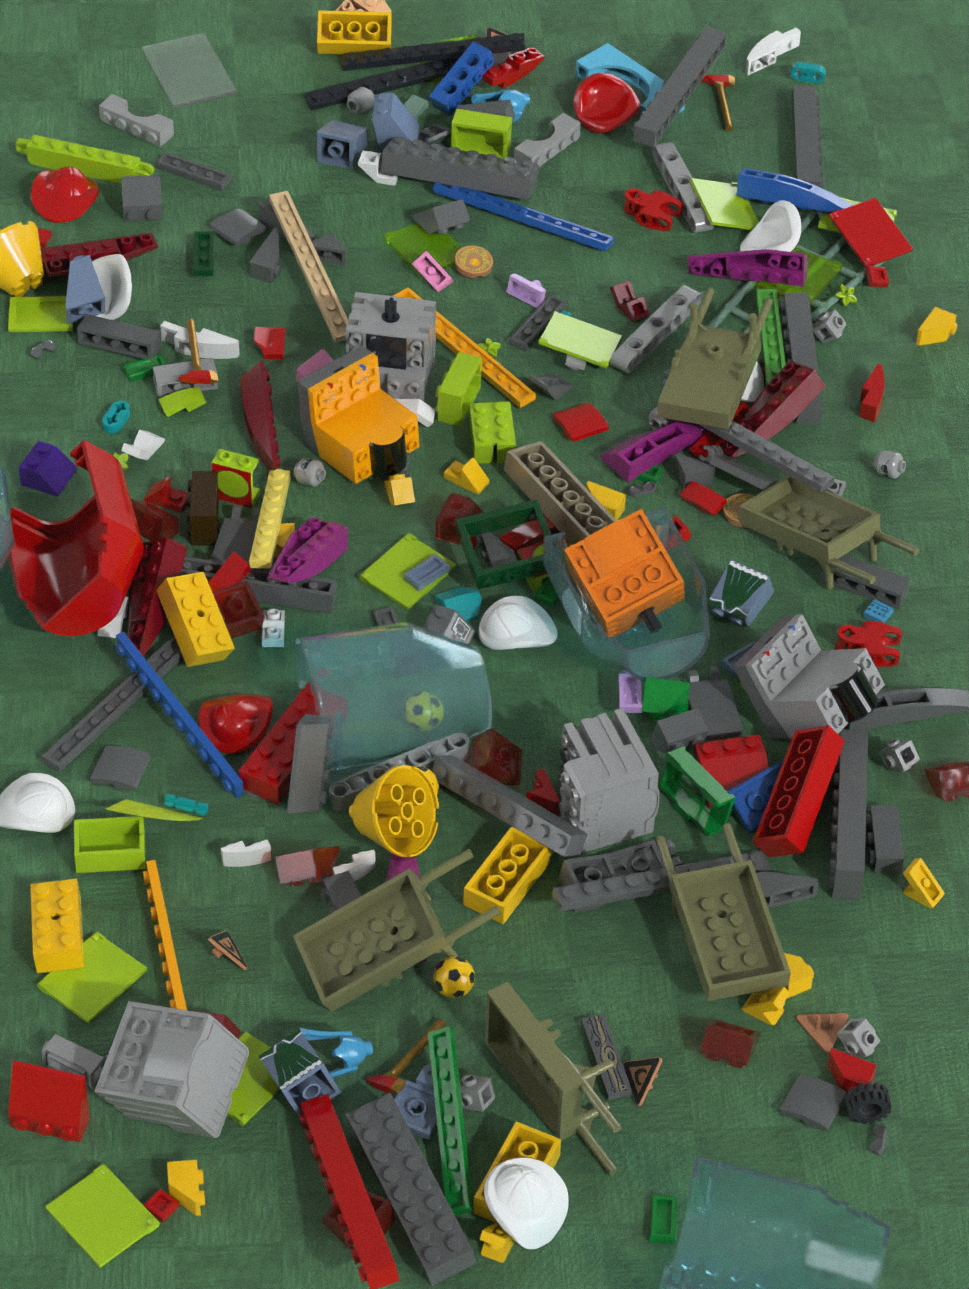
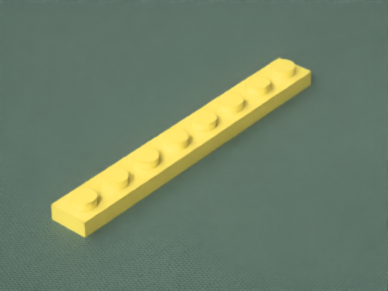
(270, 519)

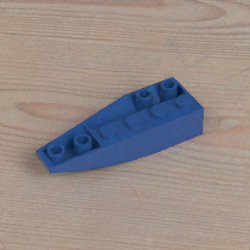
(777, 187)

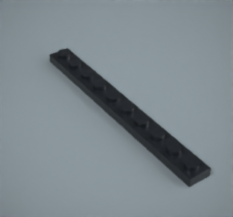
(429, 52)
(380, 83)

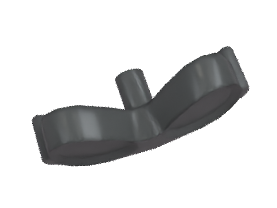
(37, 350)
(646, 489)
(879, 1144)

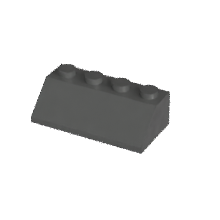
(310, 764)

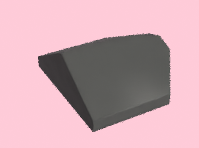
(434, 134)
(551, 385)

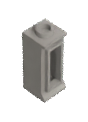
(72, 1058)

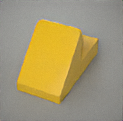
(467, 476)
(922, 884)
(767, 1004)
(496, 1243)

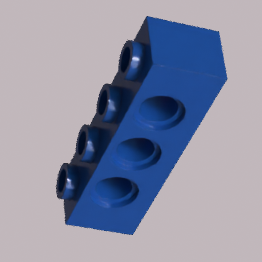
(462, 78)

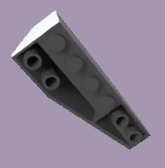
(909, 705)

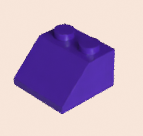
(46, 469)

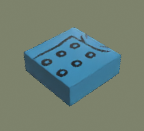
(878, 612)

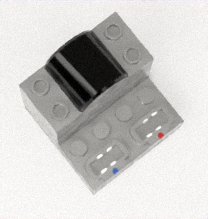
(805, 687)

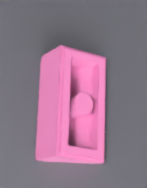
(432, 271)
(316, 362)

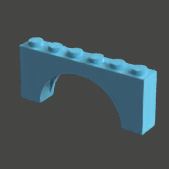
(611, 60)

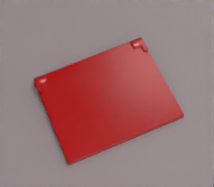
(870, 232)

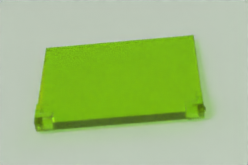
(414, 241)
(819, 275)

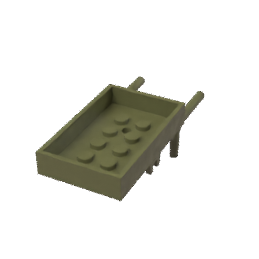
(711, 369)
(817, 525)
(358, 942)
(740, 948)
(544, 1072)

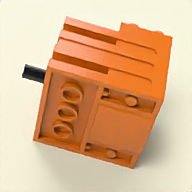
(625, 575)

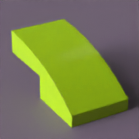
(186, 398)

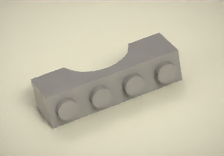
(153, 129)
(563, 132)

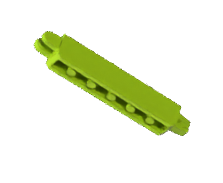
(89, 160)

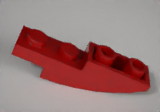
(514, 68)

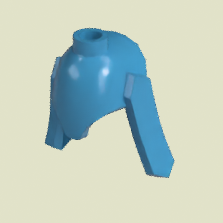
(517, 99)
(351, 1048)

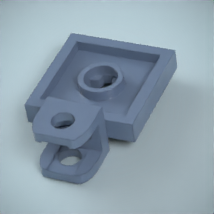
(417, 1095)

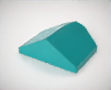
(463, 600)

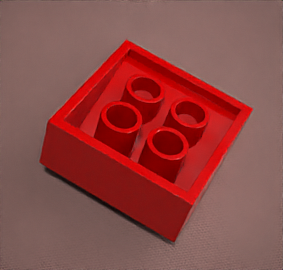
(732, 760)
(48, 1101)

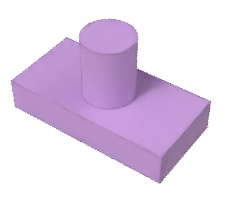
(526, 290)
(630, 693)

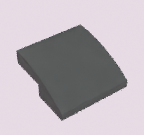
(237, 226)
(120, 767)
(813, 1102)

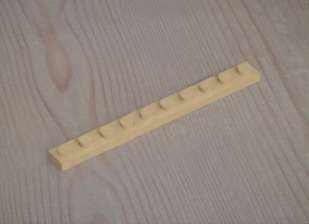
(310, 264)

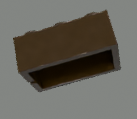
(203, 508)

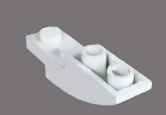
(769, 48)
(209, 342)

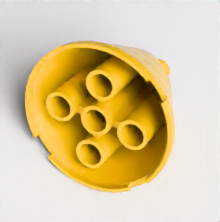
(20, 259)
(398, 811)

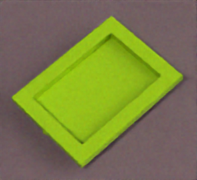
(38, 314)

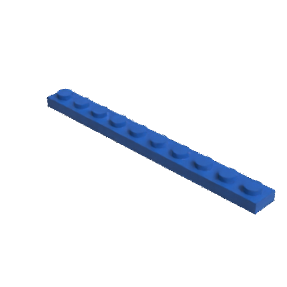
(526, 215)
(182, 719)

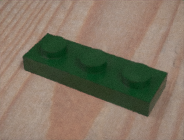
(203, 253)

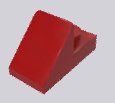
(167, 497)
(544, 793)

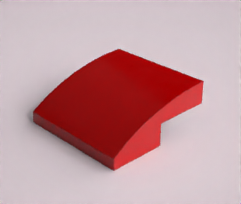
(581, 422)

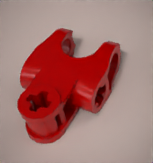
(652, 207)
(872, 637)

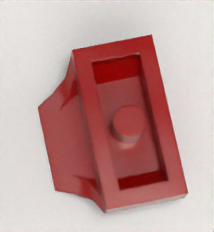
(271, 341)

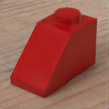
(850, 1070)

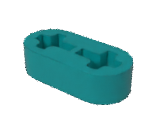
(808, 72)
(113, 415)

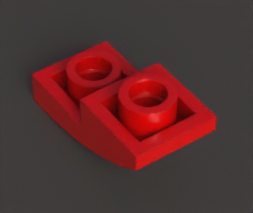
(703, 497)

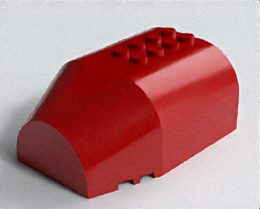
(82, 566)

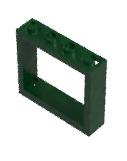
(497, 520)

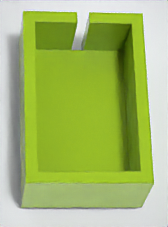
(481, 132)
(458, 388)
(489, 426)
(109, 844)

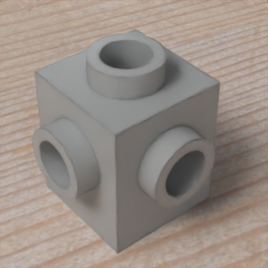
(829, 326)
(899, 755)
(858, 1037)
(476, 1092)

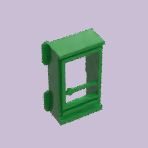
(685, 801)

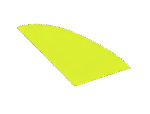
(145, 810)

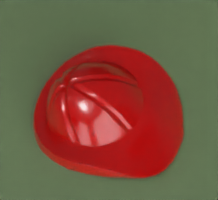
(605, 102)
(63, 194)
(236, 721)

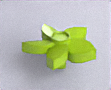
(846, 295)
(490, 347)
(123, 458)

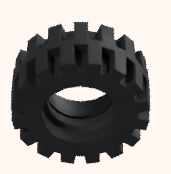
(868, 1103)

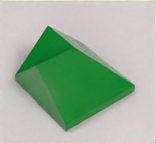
(665, 698)

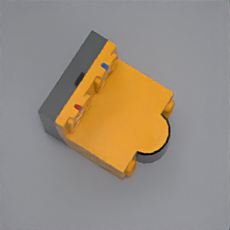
(355, 421)

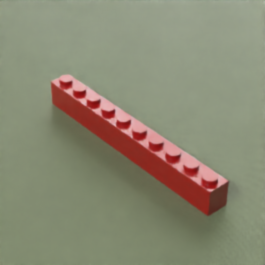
(349, 1193)

